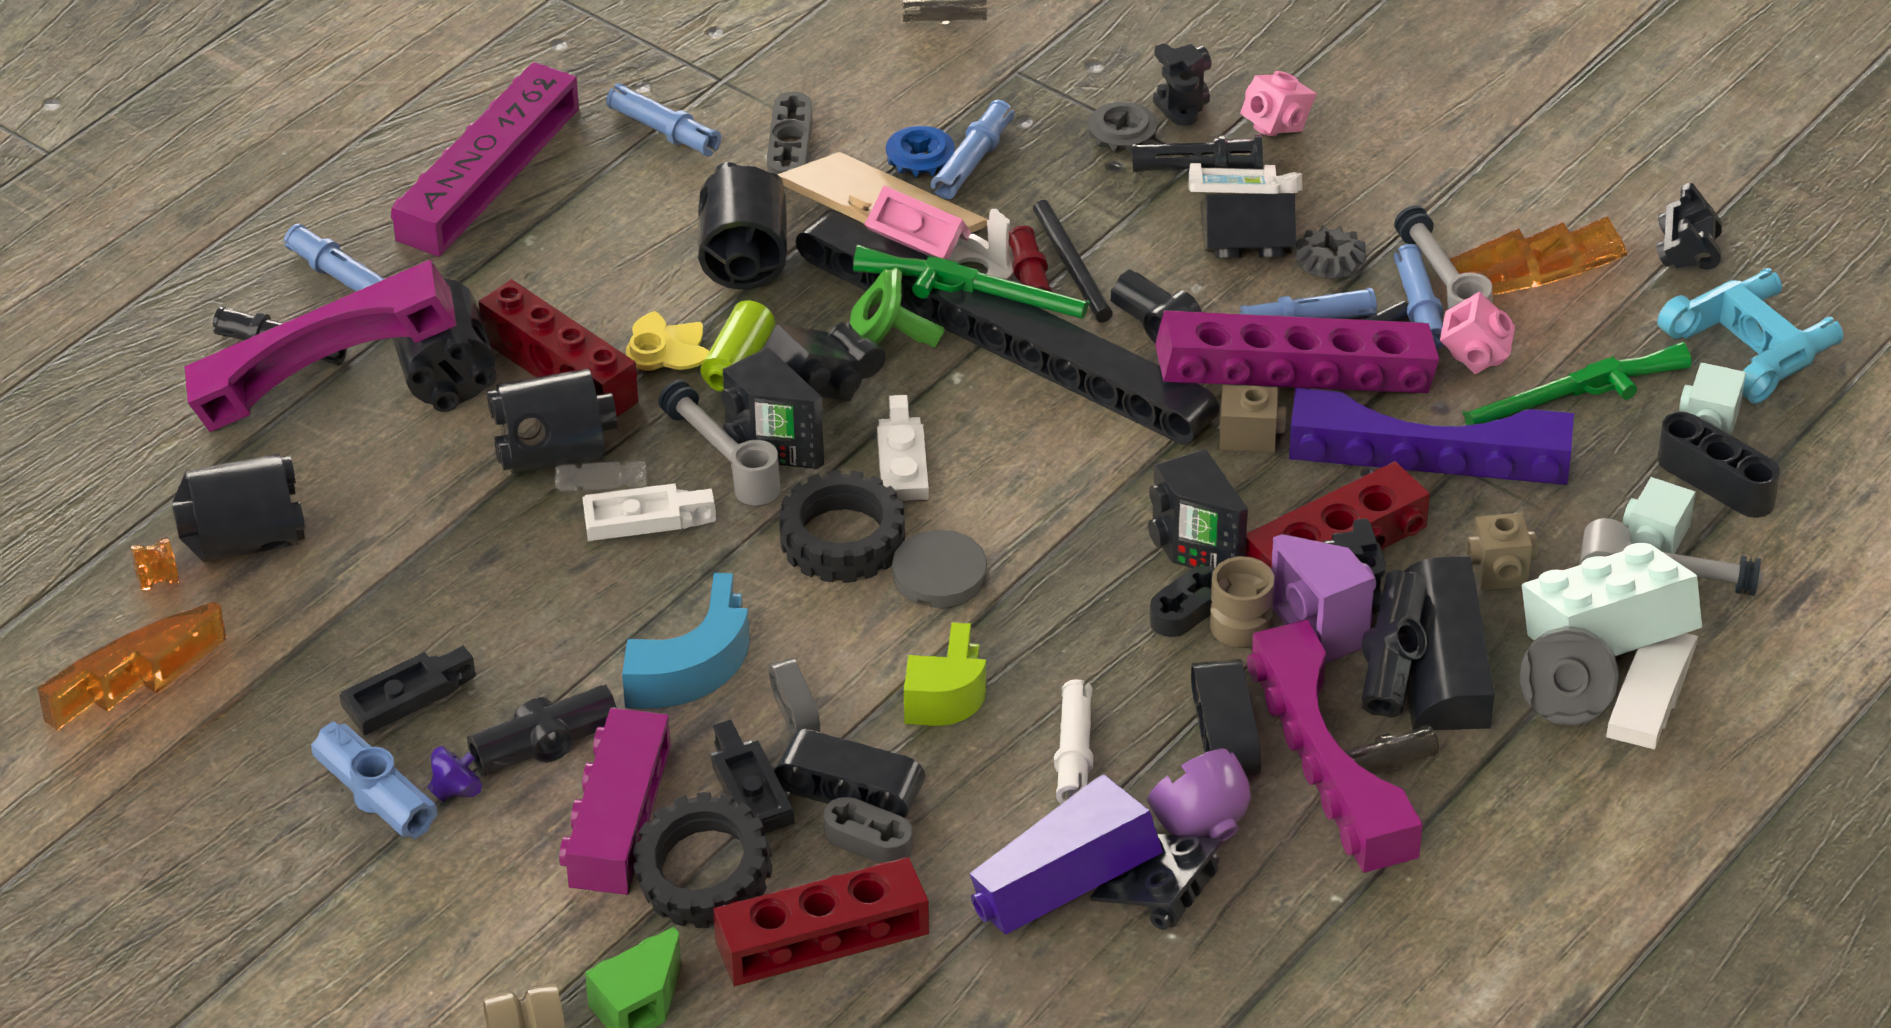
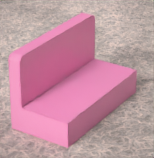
(916, 224)

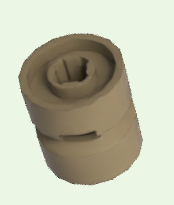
(1241, 600)
(537, 1009)

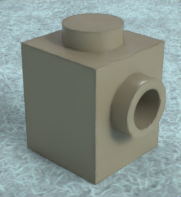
(1250, 418)

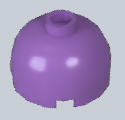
(1205, 799)

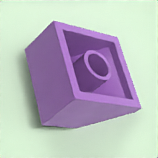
(1326, 588)

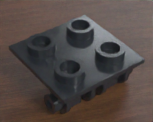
(1167, 880)

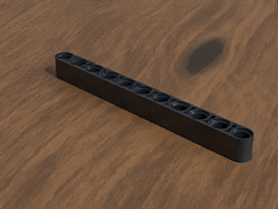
(1025, 336)

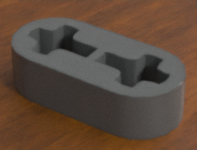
(793, 696)
(868, 830)

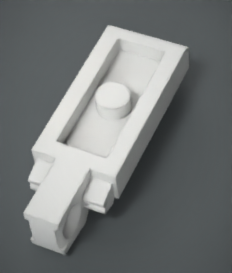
(902, 452)
(646, 511)

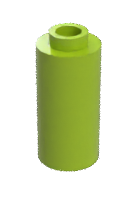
(740, 337)

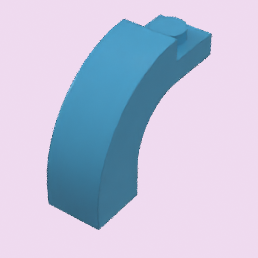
(693, 664)

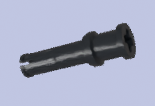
(1145, 155)

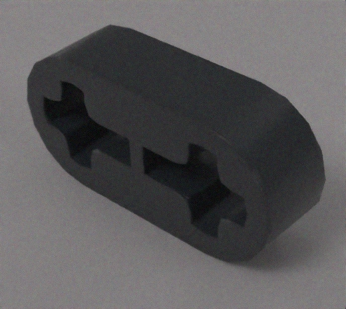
(1182, 596)

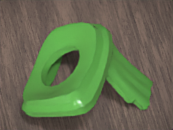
(890, 313)

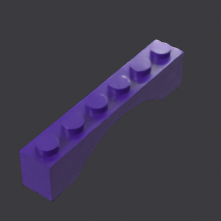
(1519, 447)

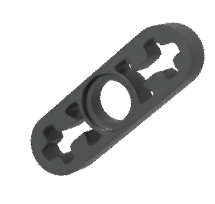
(783, 127)

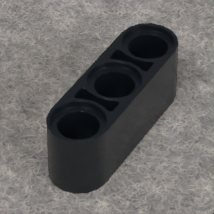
(1718, 464)
(1226, 711)
(835, 768)

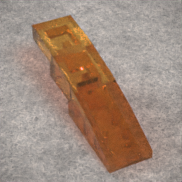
(1542, 258)
(143, 657)

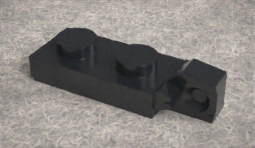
(406, 688)
(749, 777)

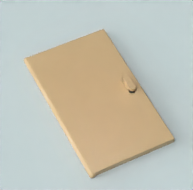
(855, 186)

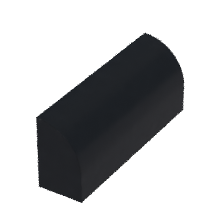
(1453, 678)

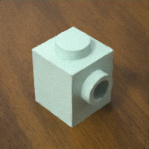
(1715, 396)
(1660, 515)

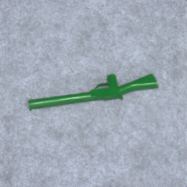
(952, 277)
(1586, 380)

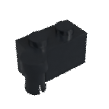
(828, 361)

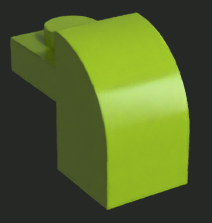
(945, 688)

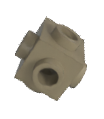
(1502, 550)

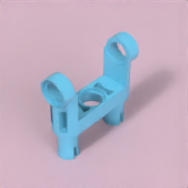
(1740, 309)

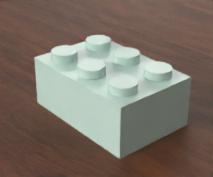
(1619, 597)

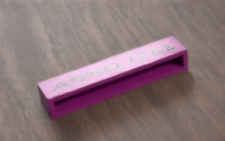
(485, 159)

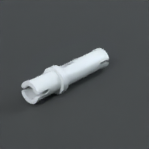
(1074, 757)

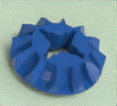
(917, 140)

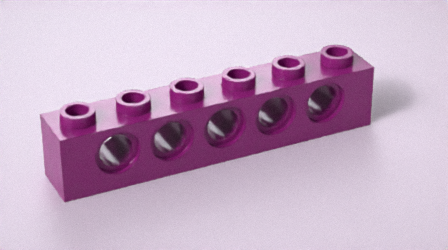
(1296, 352)

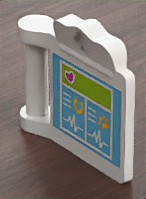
(1242, 180)

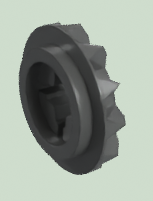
(1111, 117)
(1317, 259)

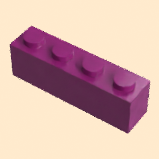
(616, 800)

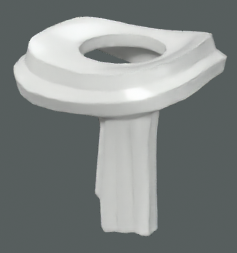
(991, 254)

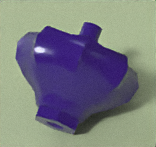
(452, 775)

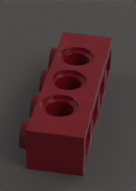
(552, 343)
(1385, 497)
(821, 921)

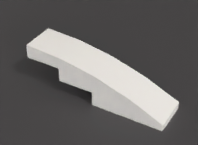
(1651, 690)

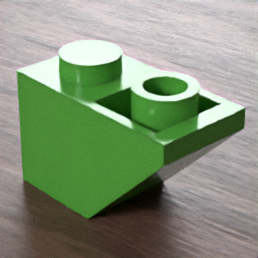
(636, 984)

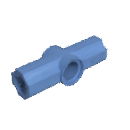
(374, 780)

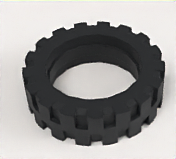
(839, 493)
(683, 820)

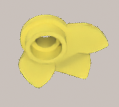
(665, 345)

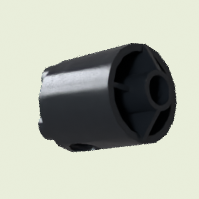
(742, 226)
(453, 362)
(566, 426)
(238, 508)

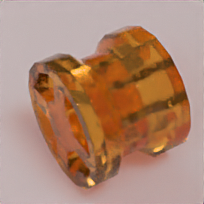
(154, 564)

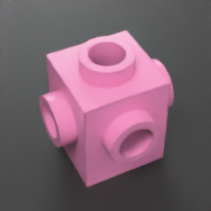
(1277, 103)
(1478, 333)

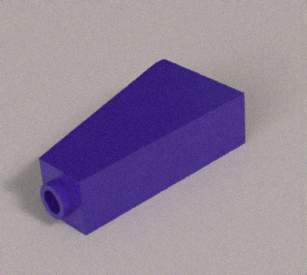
(1065, 855)

